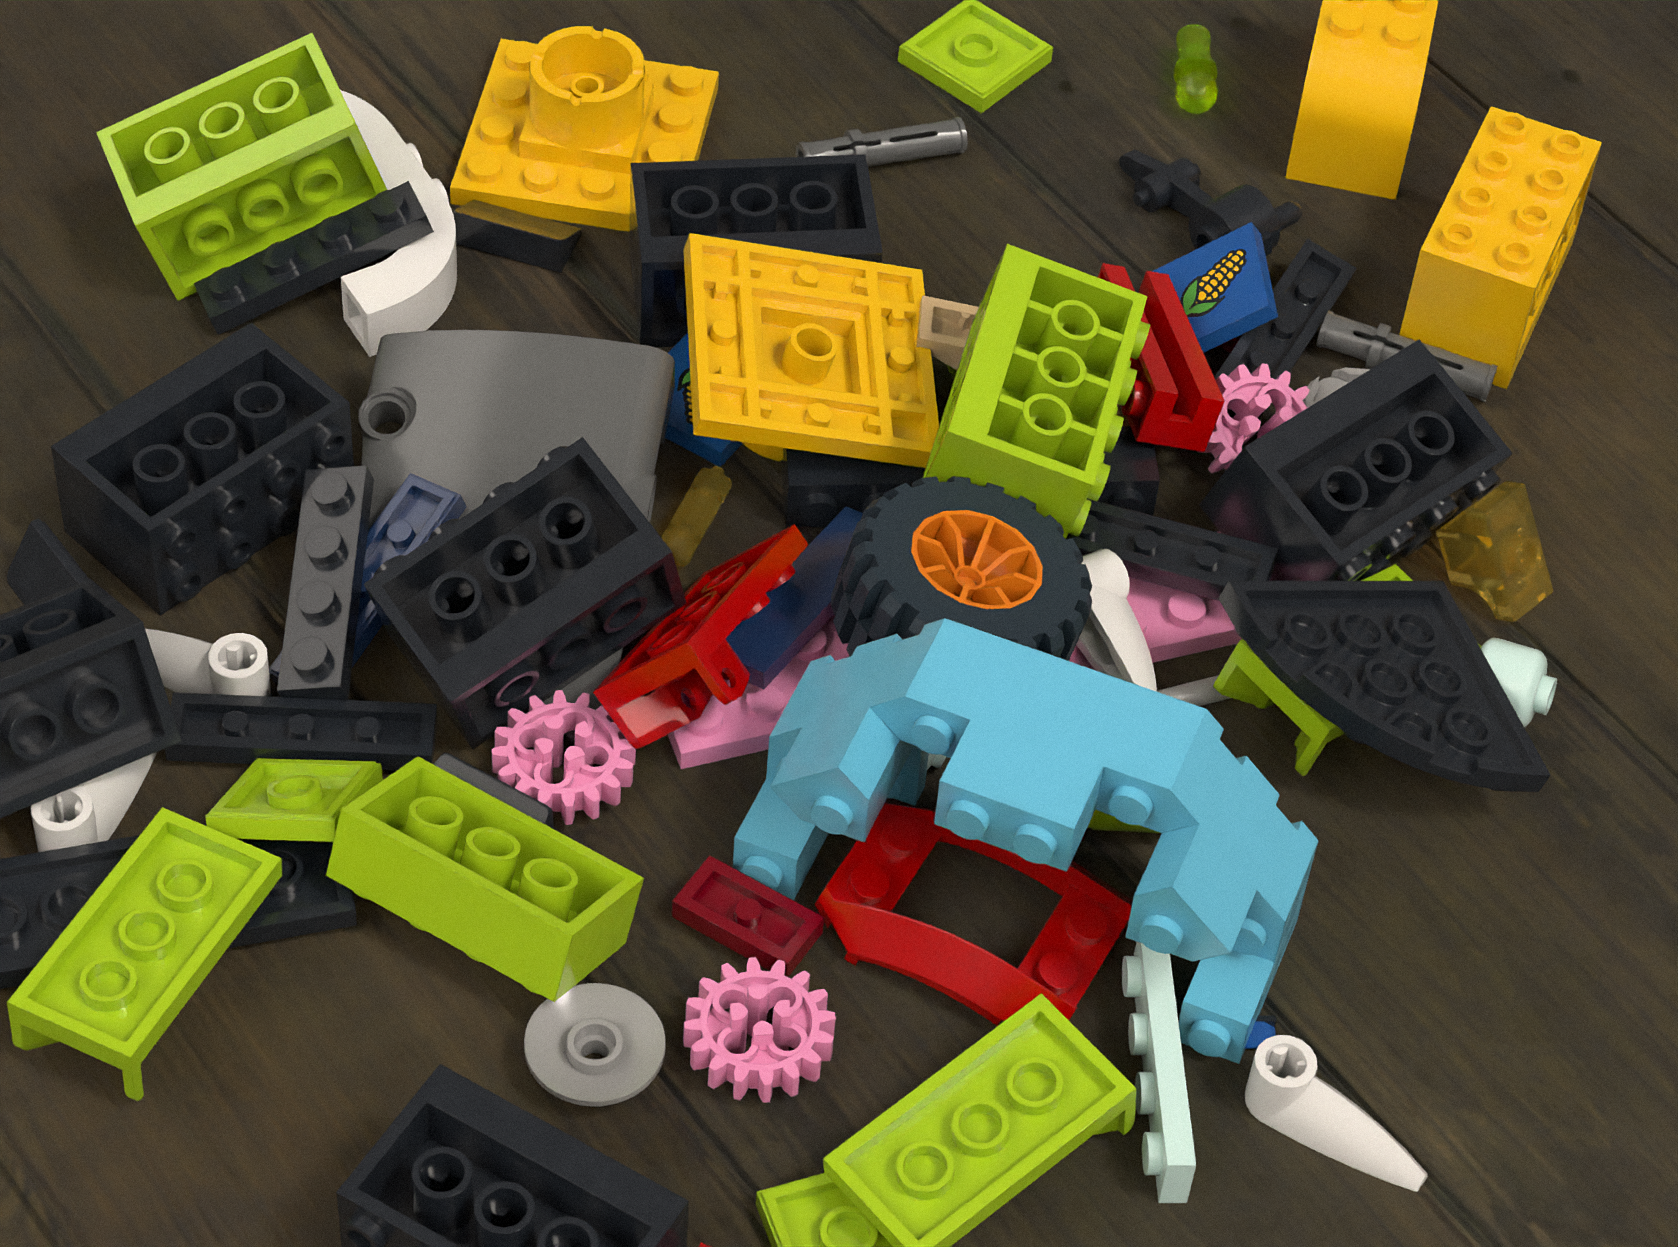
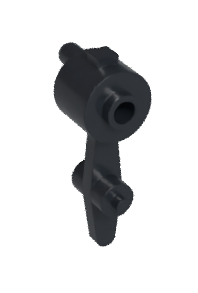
(1208, 217)

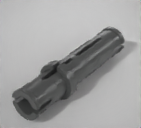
(894, 144)
(1379, 344)

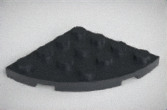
(1392, 673)

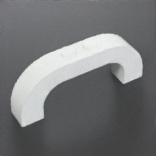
(419, 279)

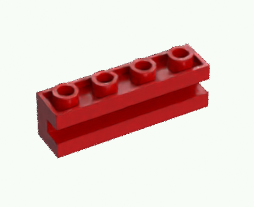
(1174, 388)

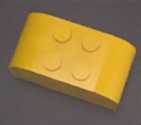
(1362, 94)

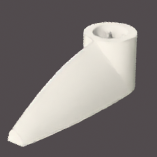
(1112, 633)
(228, 667)
(88, 810)
(1310, 1111)

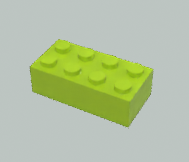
(484, 877)

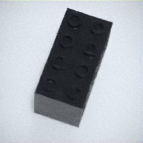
(776, 202)
(200, 467)
(1361, 472)
(527, 590)
(75, 694)
(491, 1175)

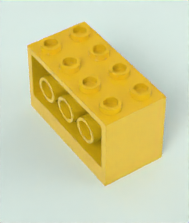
(1500, 240)

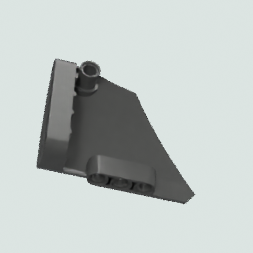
(496, 402)

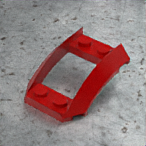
(1057, 964)

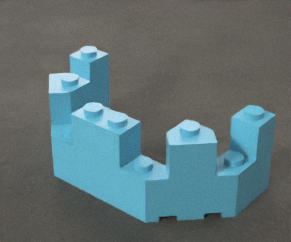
(1028, 766)

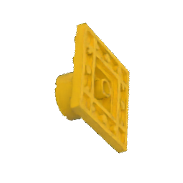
(570, 121)
(807, 352)

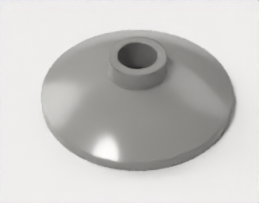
(595, 1021)

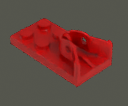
(691, 648)

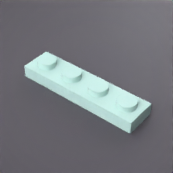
(1162, 1084)

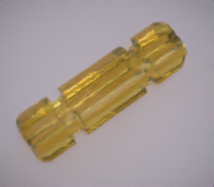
(696, 513)

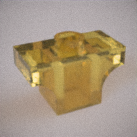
(1498, 552)

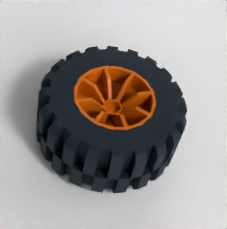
(965, 559)

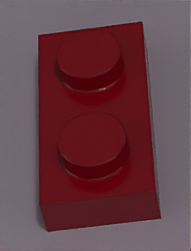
(747, 916)

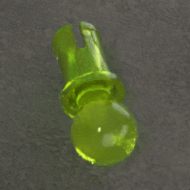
(1195, 70)

